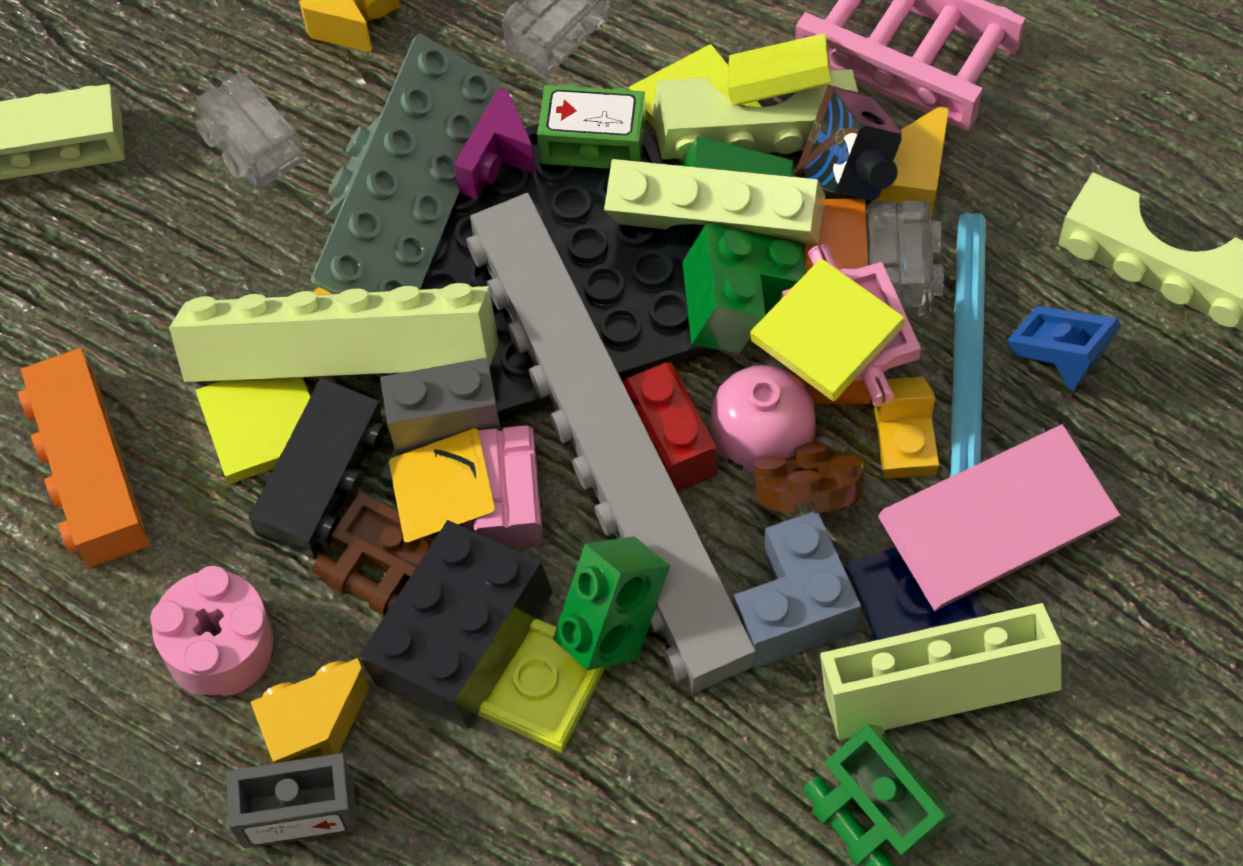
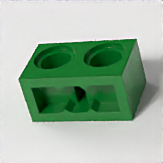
(611, 602)

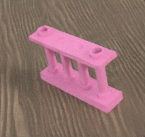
(912, 78)

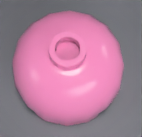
(761, 415)

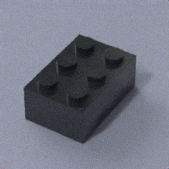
(457, 623)

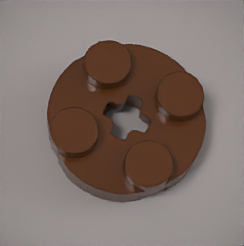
(809, 477)

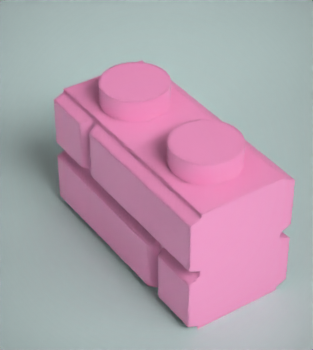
(514, 488)

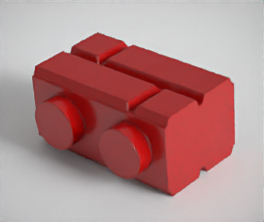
(673, 425)

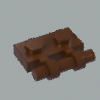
(375, 535)

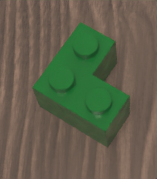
(735, 282)

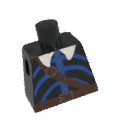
(851, 145)

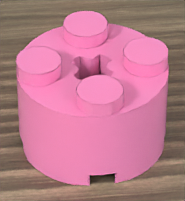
(206, 605)

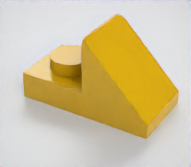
(344, 20)
(907, 430)

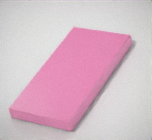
(998, 516)

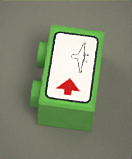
(591, 126)

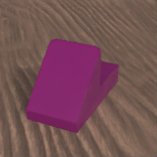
(494, 141)

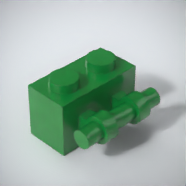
(887, 790)

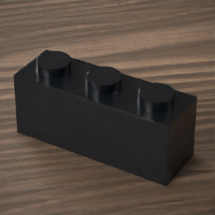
(318, 469)

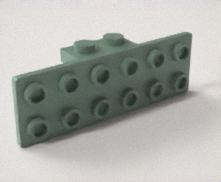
(403, 174)

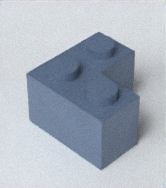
(809, 595)

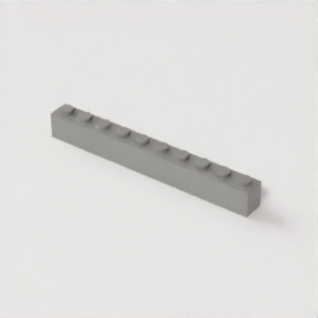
(609, 439)

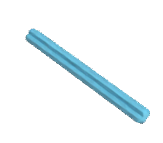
(968, 343)

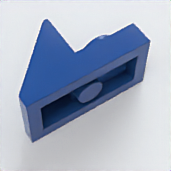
(1065, 338)

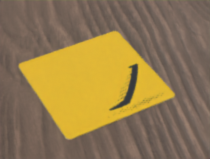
(441, 485)

